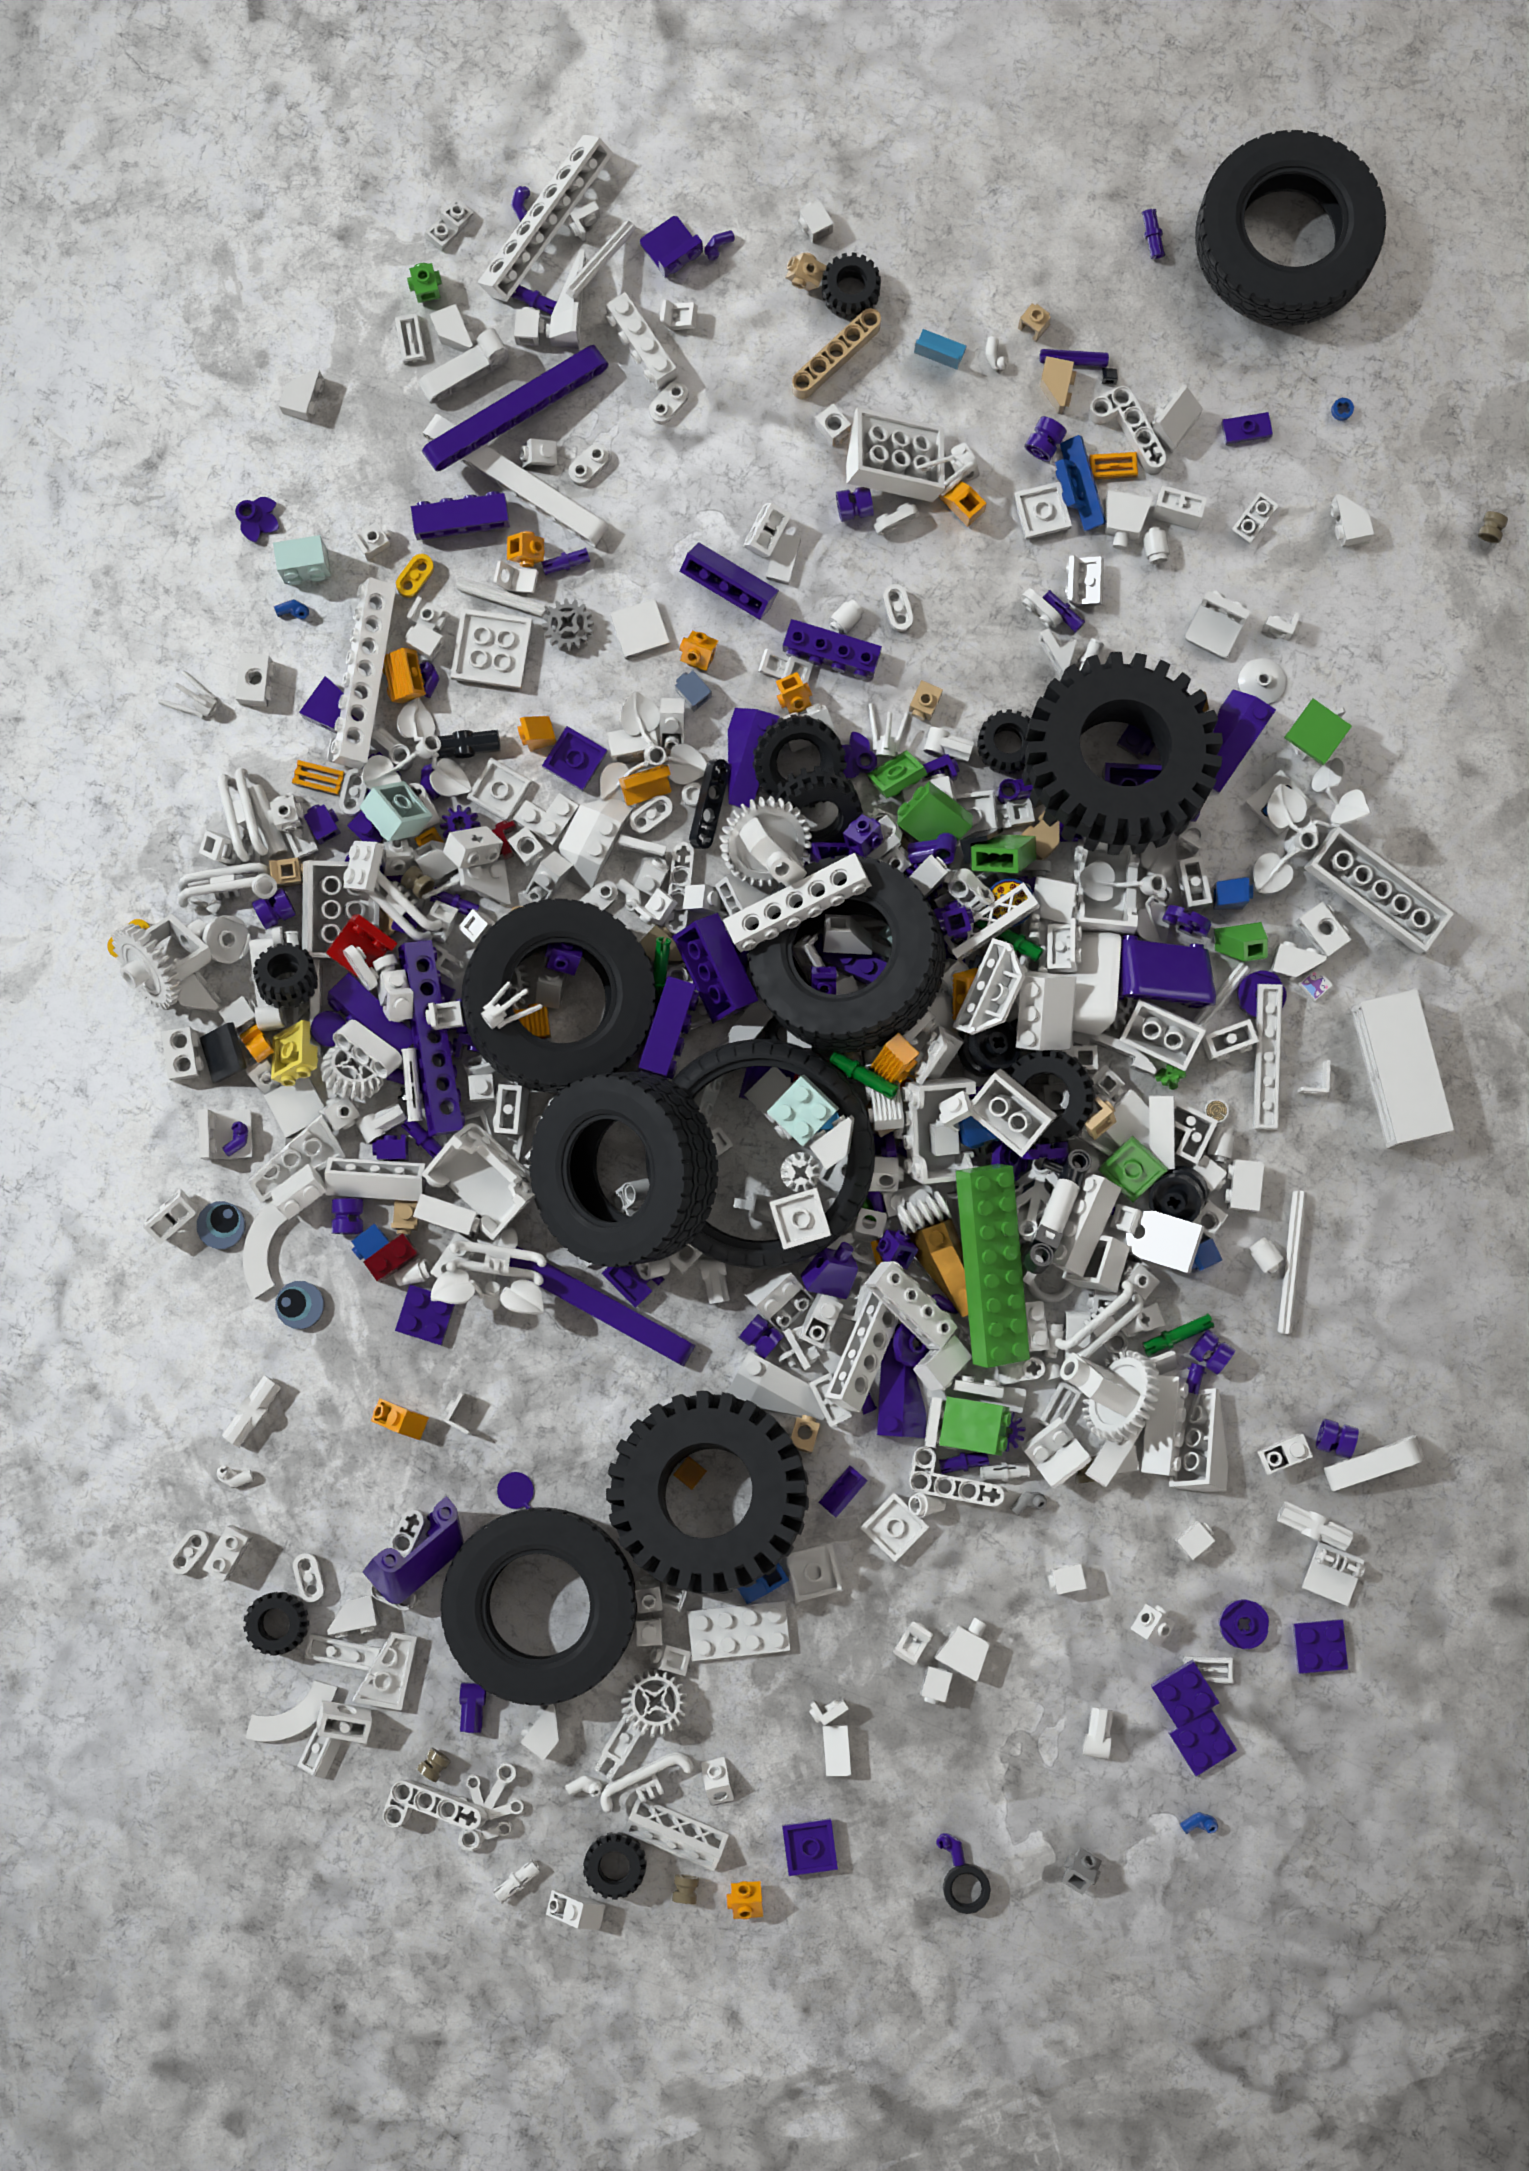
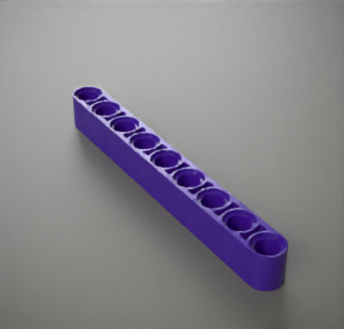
(515, 408)
(610, 1311)

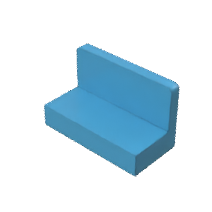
(939, 349)

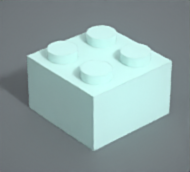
(302, 560)
(395, 811)
(803, 1110)

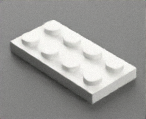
(738, 1630)

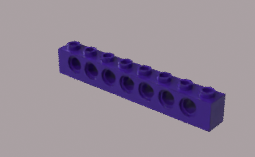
(437, 1122)

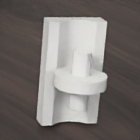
(805, 1357)

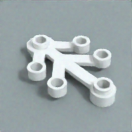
(1034, 1194)
(491, 1812)

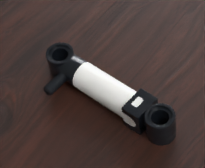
(1050, 1230)

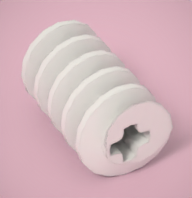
(923, 1211)

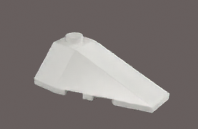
(567, 314)
(774, 1388)
(1204, 1447)

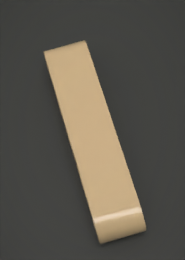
(839, 343)

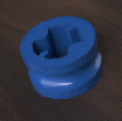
(1344, 416)

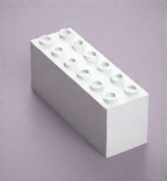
(1403, 1068)

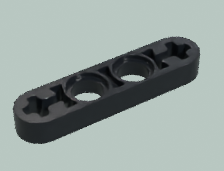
(713, 805)

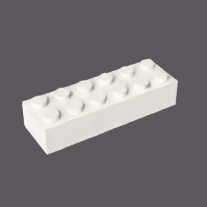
(1378, 890)

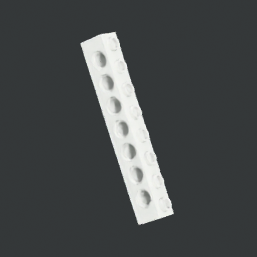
(545, 217)
(382, 595)

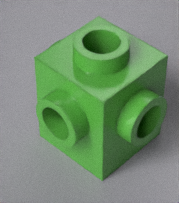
(424, 282)

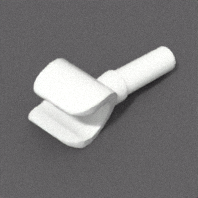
(214, 907)

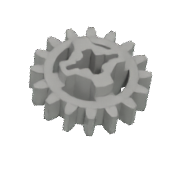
(568, 617)

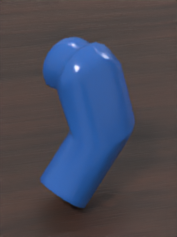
(293, 607)
(1200, 1820)

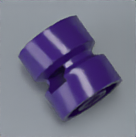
(1046, 437)
(854, 503)
(274, 908)
(347, 1225)
(761, 1336)
(1218, 1358)
(1337, 1438)

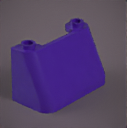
(1166, 973)
(399, 1576)

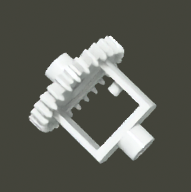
(767, 843)
(145, 966)
(1117, 1393)

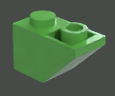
(1242, 941)

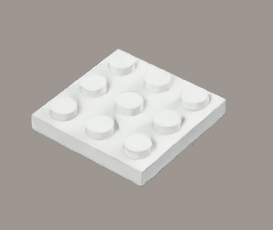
(491, 648)

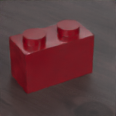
(391, 1258)

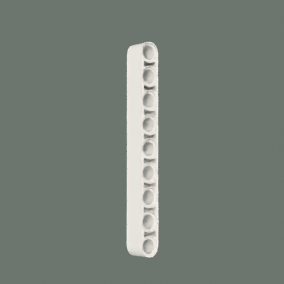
(526, 488)

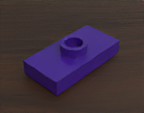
(1247, 428)
(842, 1491)

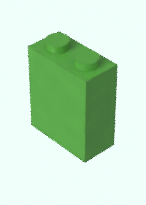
(932, 814)
(1004, 853)
(975, 1426)

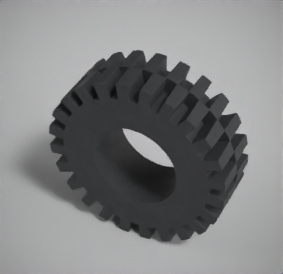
(1133, 697)
(643, 1475)

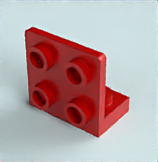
(363, 934)

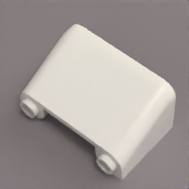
(1096, 982)
(483, 1177)

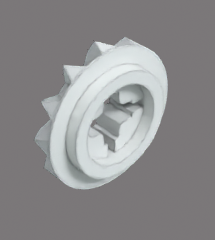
(801, 1184)

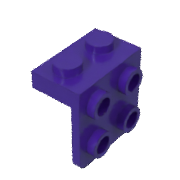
(671, 246)

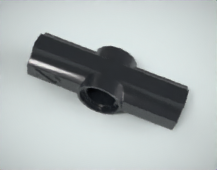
(468, 743)

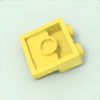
(293, 1054)

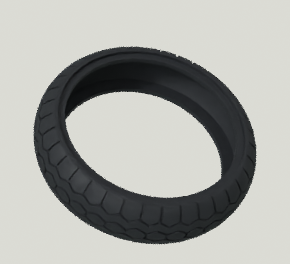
(860, 1162)

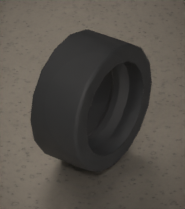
(970, 1907)

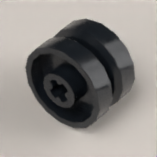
(989, 1050)
(1179, 1193)

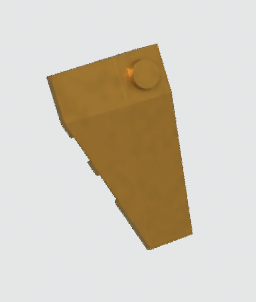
(942, 1258)

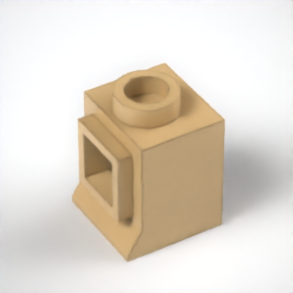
(1037, 319)
(286, 881)

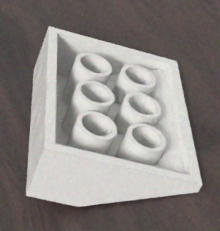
(889, 449)
(329, 905)

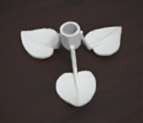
(642, 715)
(417, 722)
(1283, 809)
(1347, 812)
(1098, 885)
(457, 1289)

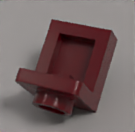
(500, 831)

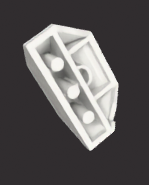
(592, 839)
(991, 990)

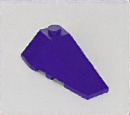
(1240, 722)
(743, 733)
(900, 1399)

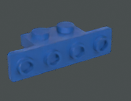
(1079, 484)

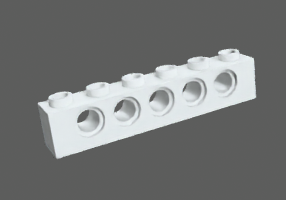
(785, 899)
(862, 1355)

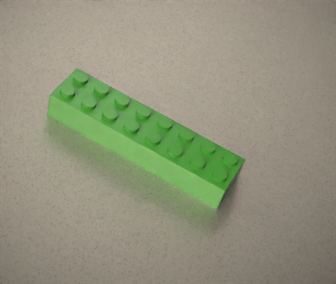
(992, 1265)

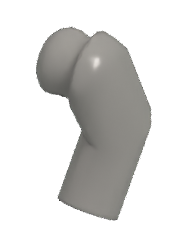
(1029, 1499)

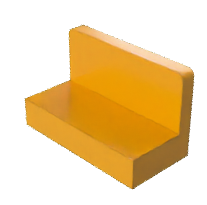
(645, 784)

